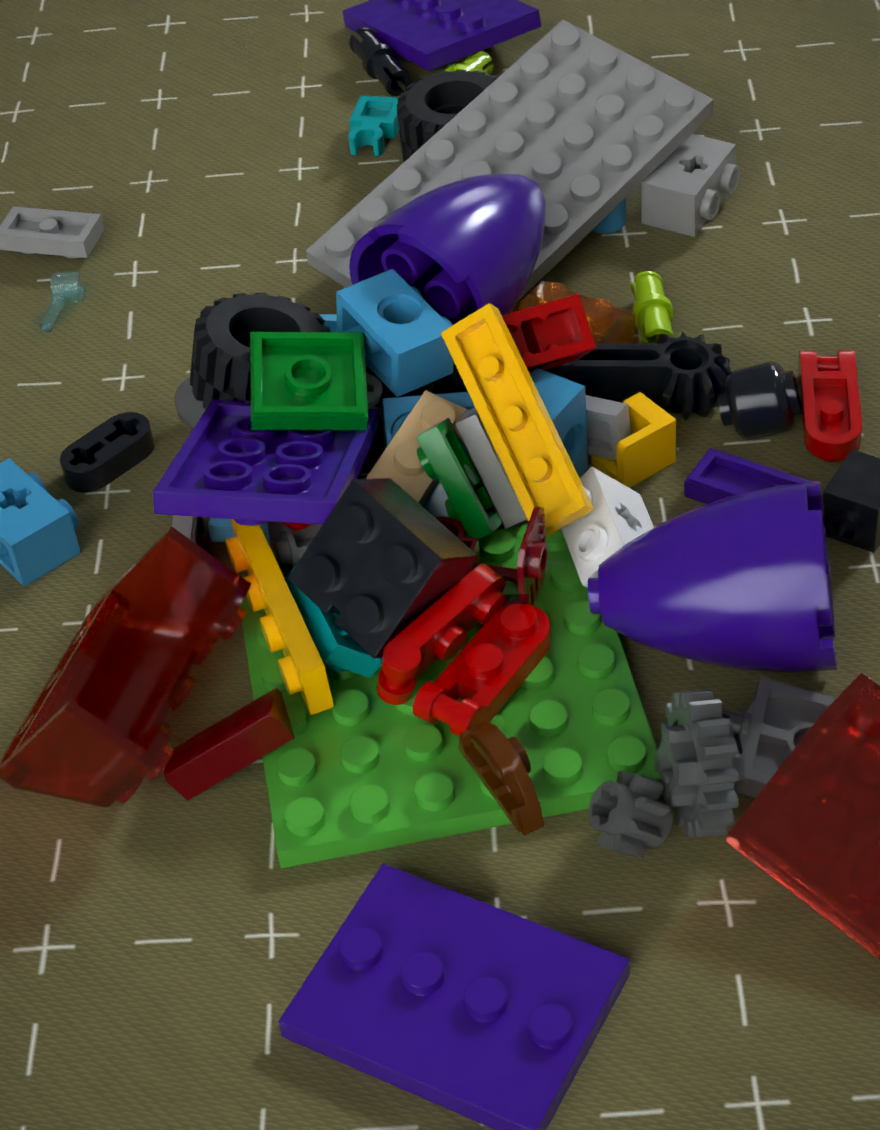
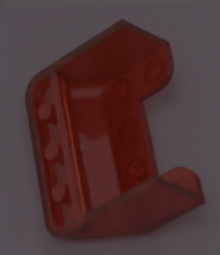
(128, 664)

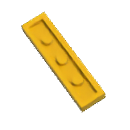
(516, 418)
(283, 624)

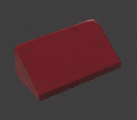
(229, 745)

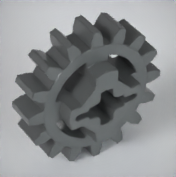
(699, 763)

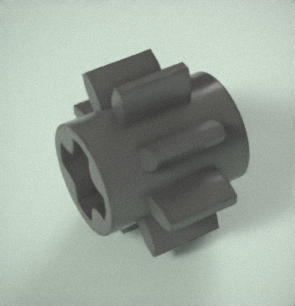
(630, 814)

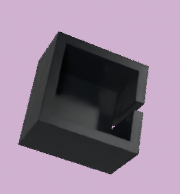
(379, 562)

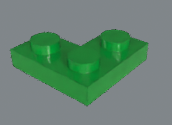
(468, 499)

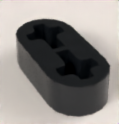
(107, 452)

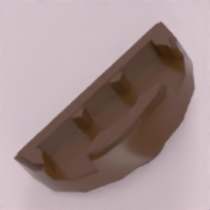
(504, 772)

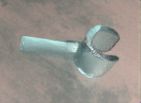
(64, 289)

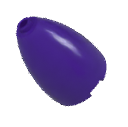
(460, 243)
(729, 583)

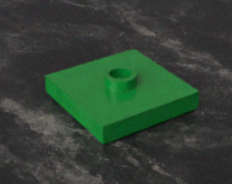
(308, 381)

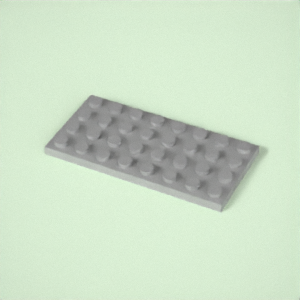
(564, 115)

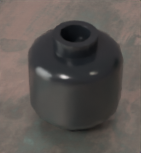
(760, 400)

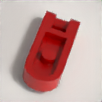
(830, 404)
(438, 632)
(487, 669)

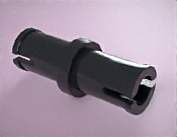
(380, 61)

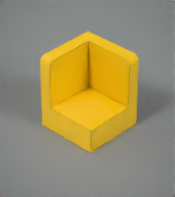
(647, 449)

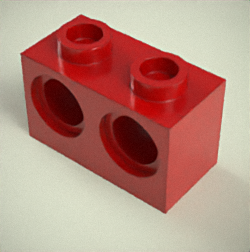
(551, 333)

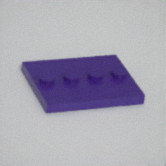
(442, 30)
(260, 473)
(456, 1001)

